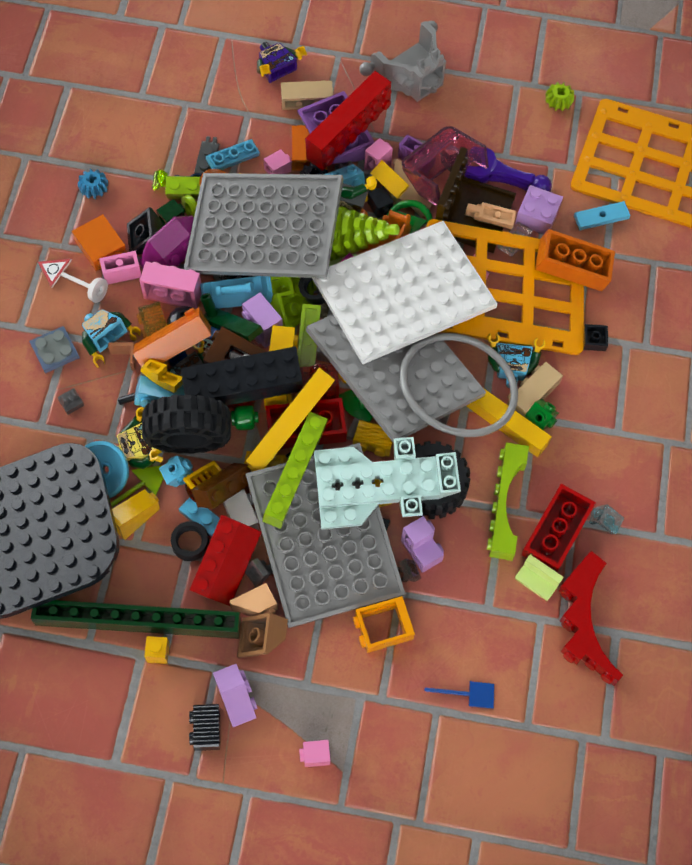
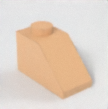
(255, 602)

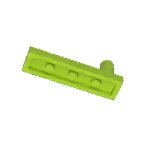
(306, 346)

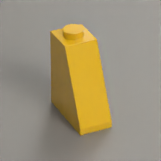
(135, 512)

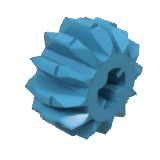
(92, 183)

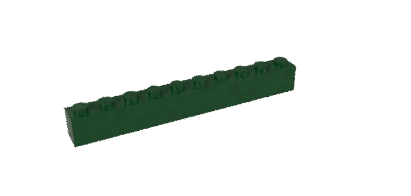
(137, 619)

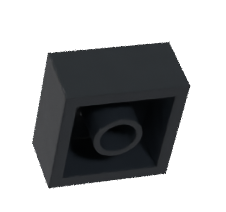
(595, 337)

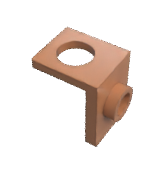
(123, 347)

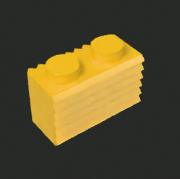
(372, 438)

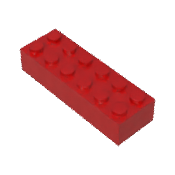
(348, 120)

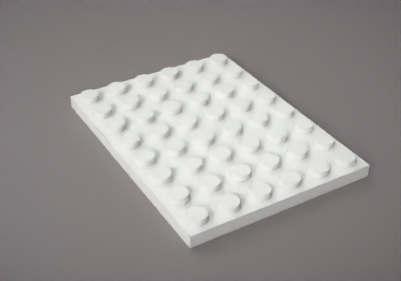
(404, 292)

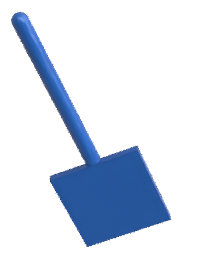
(479, 694)

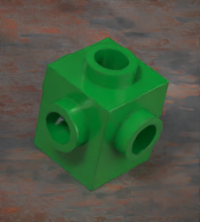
(542, 414)

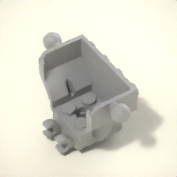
(416, 70)

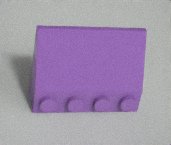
(317, 112)

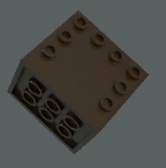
(463, 190)

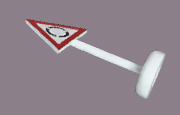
(55, 268)

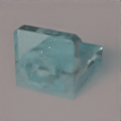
(607, 518)

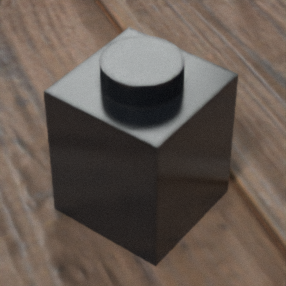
(380, 201)

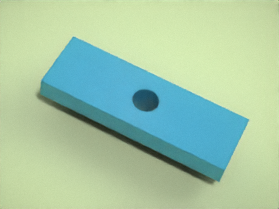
(233, 155)
(602, 215)

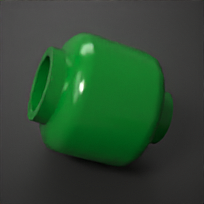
(244, 417)

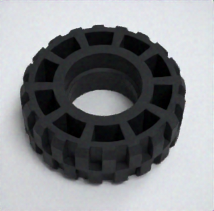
(186, 424)

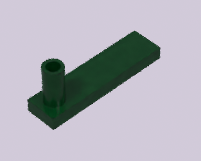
(218, 318)

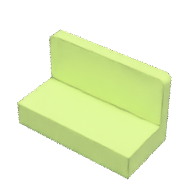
(539, 577)

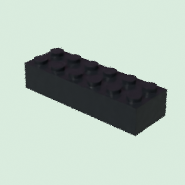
(245, 377)

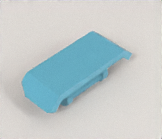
(237, 291)

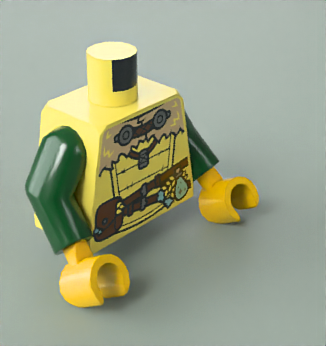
(133, 445)

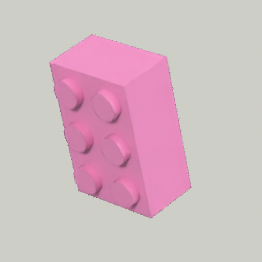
(170, 285)

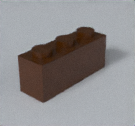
(221, 486)

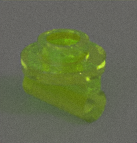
(159, 179)

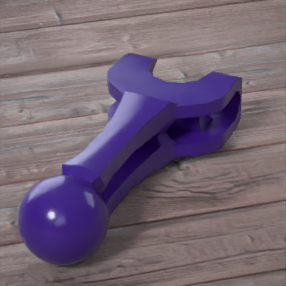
(502, 173)

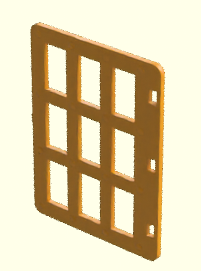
(649, 124)
(524, 332)

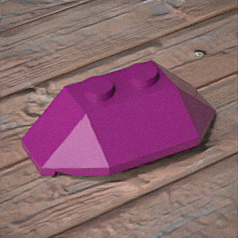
(169, 243)

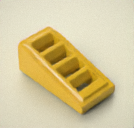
(211, 467)

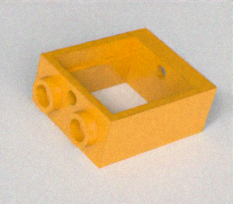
(403, 617)

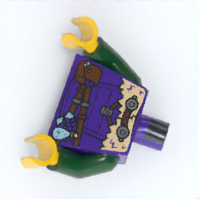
(278, 60)

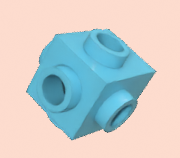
(176, 470)

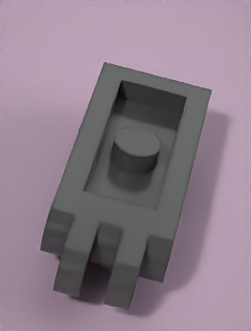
(206, 148)

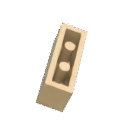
(301, 94)
(536, 387)

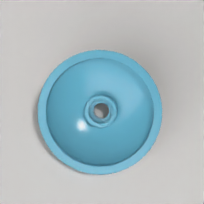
(116, 461)

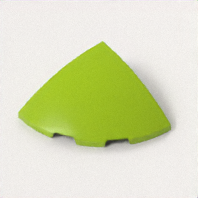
(288, 299)

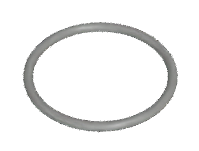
(438, 425)

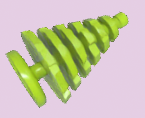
(358, 230)

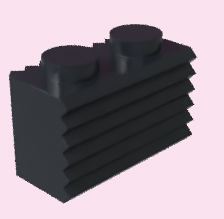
(205, 727)

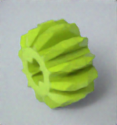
(559, 96)

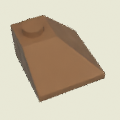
(261, 634)

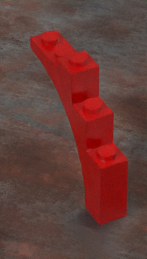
(577, 619)

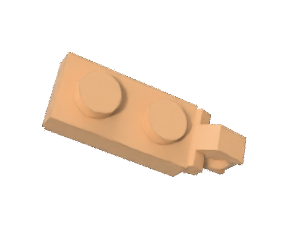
(491, 214)

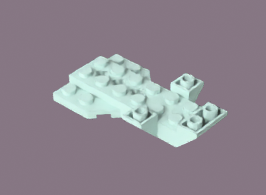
(403, 480)

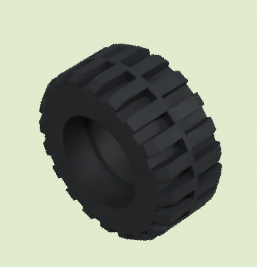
(449, 503)

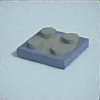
(54, 349)

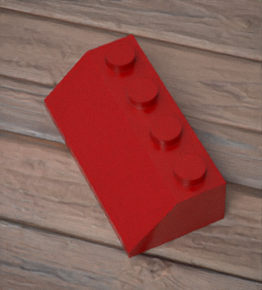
(225, 560)

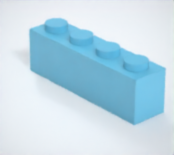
(148, 391)

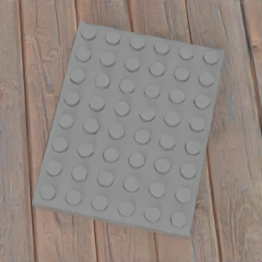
(264, 225)
(434, 378)
(326, 568)

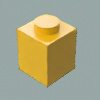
(157, 650)

